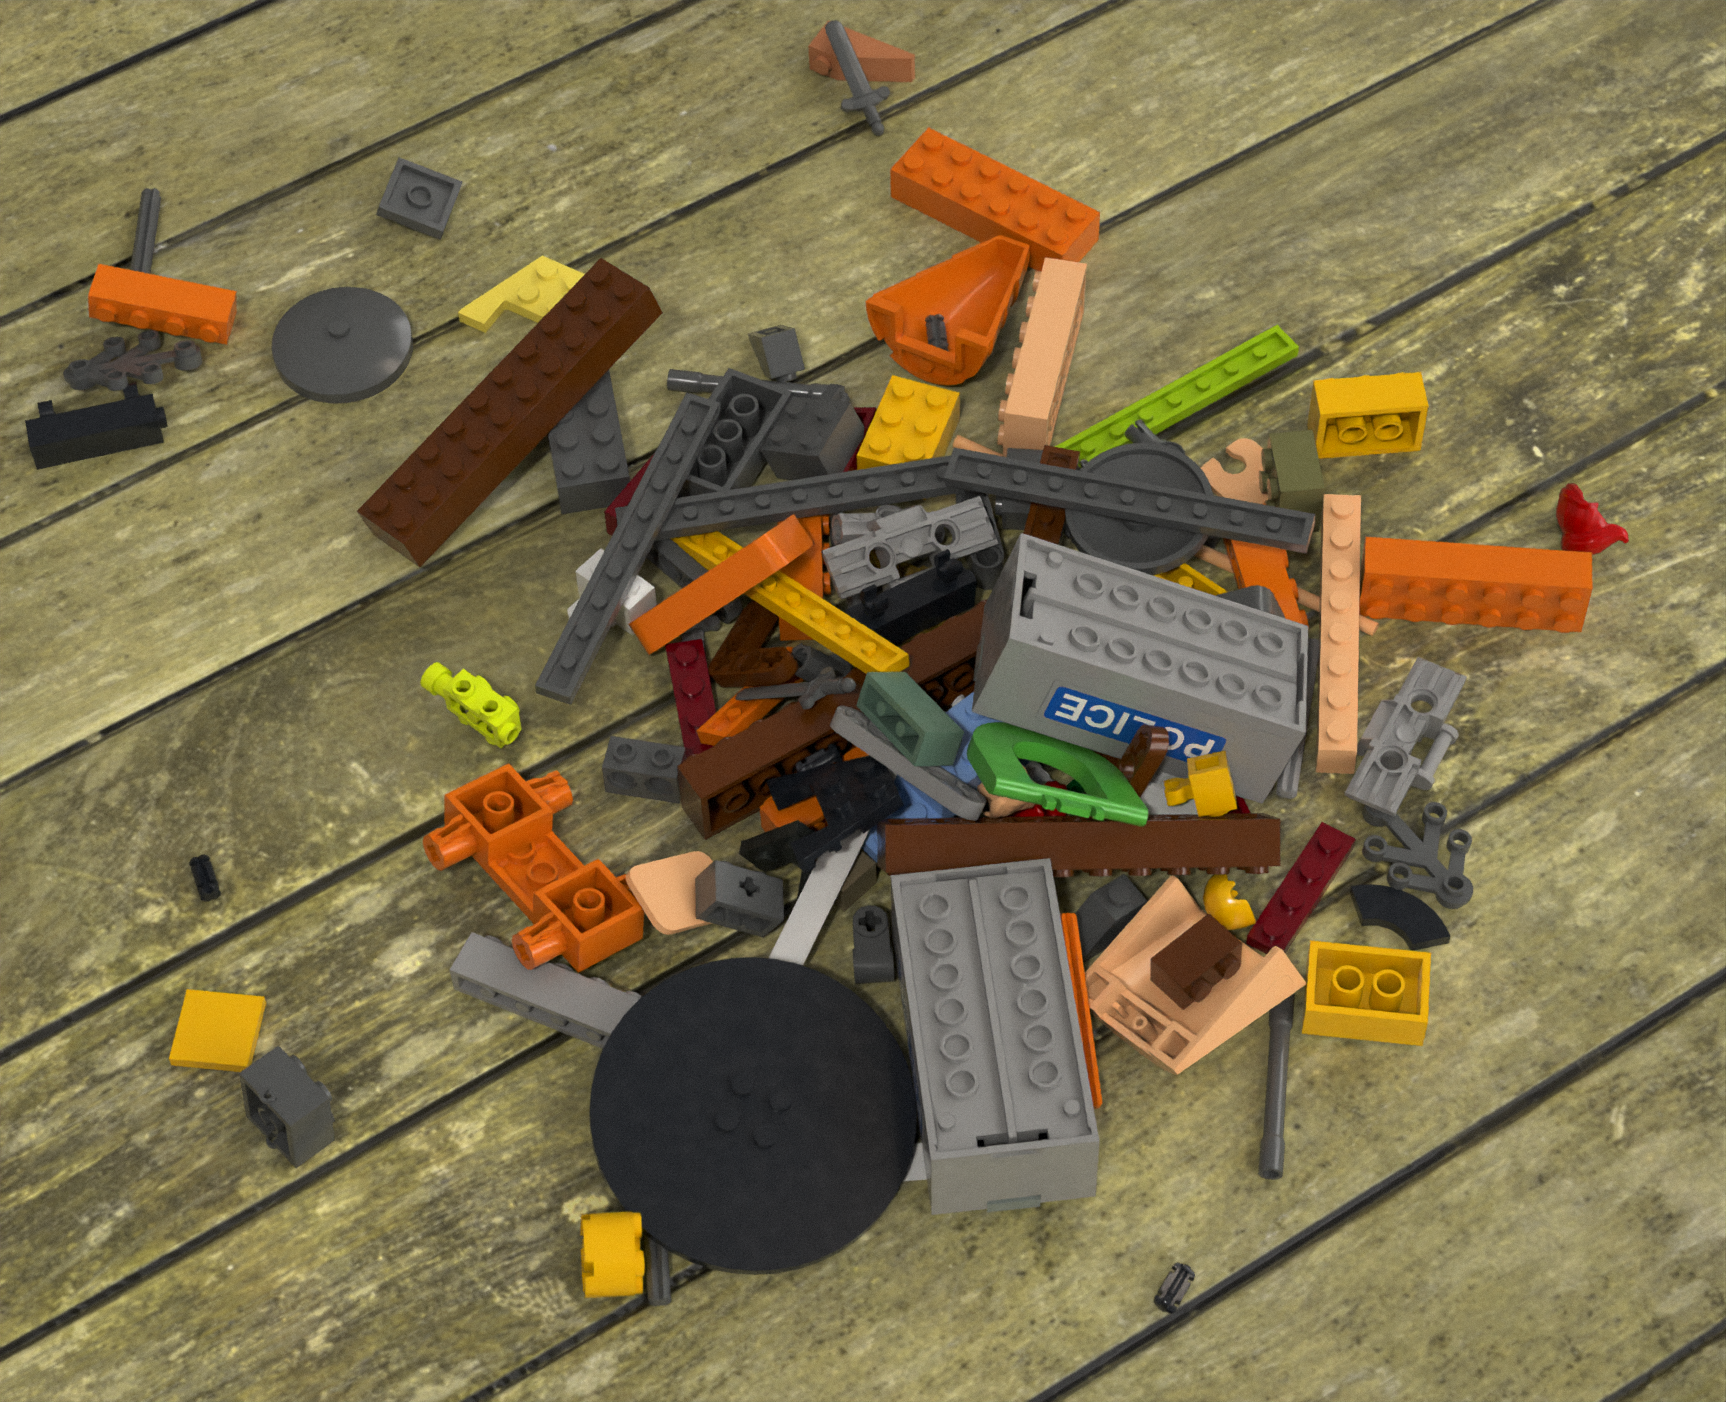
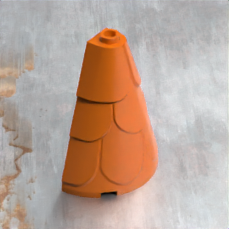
(972, 296)

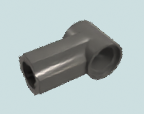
(813, 661)

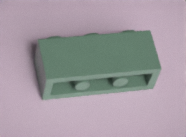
(910, 718)

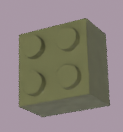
(1293, 473)

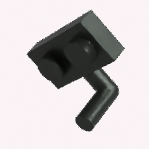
(774, 849)

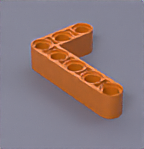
(721, 584)

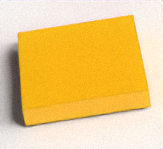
(217, 1030)

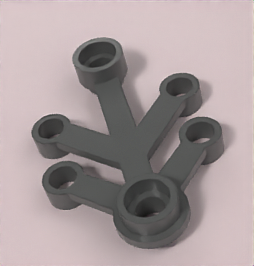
(113, 375)
(1422, 855)

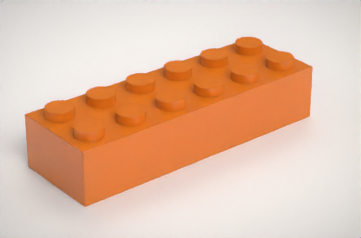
(991, 200)
(1475, 584)

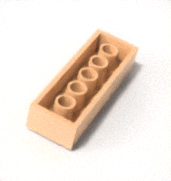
(1044, 356)

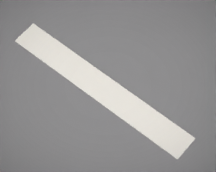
(817, 899)

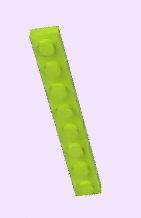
(1189, 392)

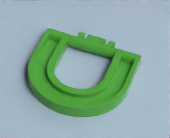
(995, 757)

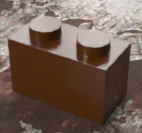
(1196, 962)

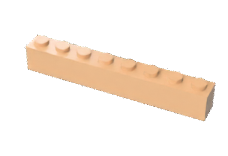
(1338, 635)

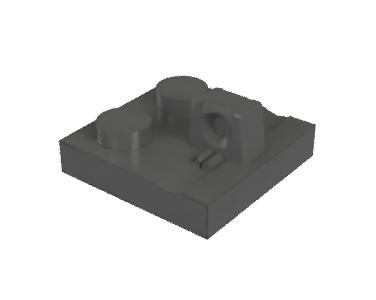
(419, 198)

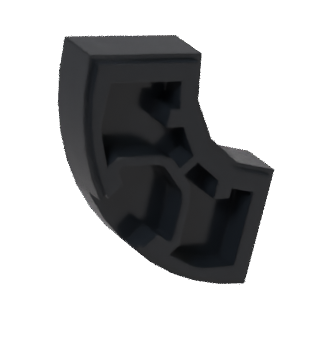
(1400, 913)

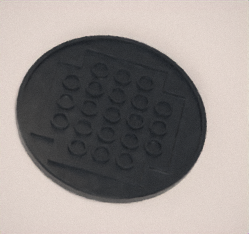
(753, 1115)

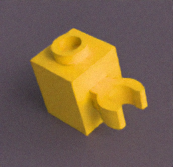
(1208, 784)

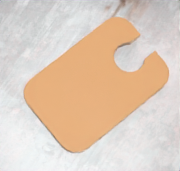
(1238, 486)
(668, 890)

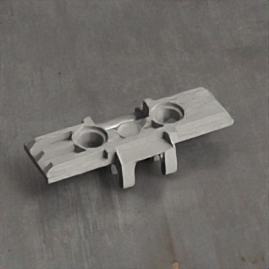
(903, 538)
(1393, 732)

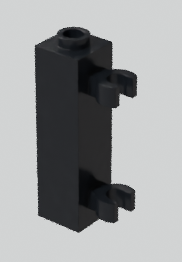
(95, 429)
(918, 601)

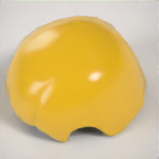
(1222, 906)

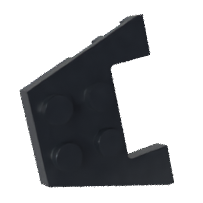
(851, 797)

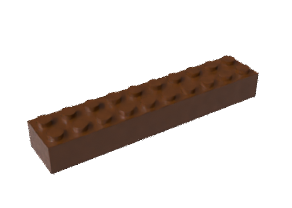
(510, 412)
(732, 776)
(1082, 843)

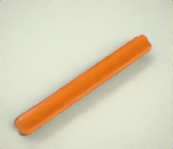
(1077, 973)

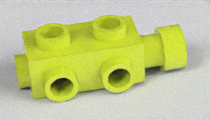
(486, 707)

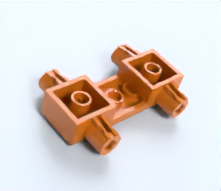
(509, 833)

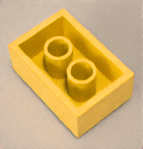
(1368, 414)
(910, 424)
(1366, 993)

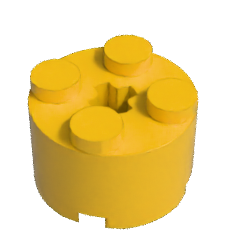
(611, 1254)

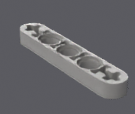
(931, 780)

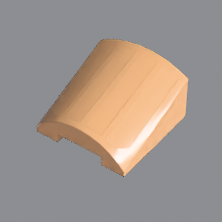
(1151, 1021)

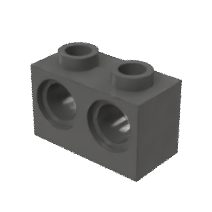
(642, 769)

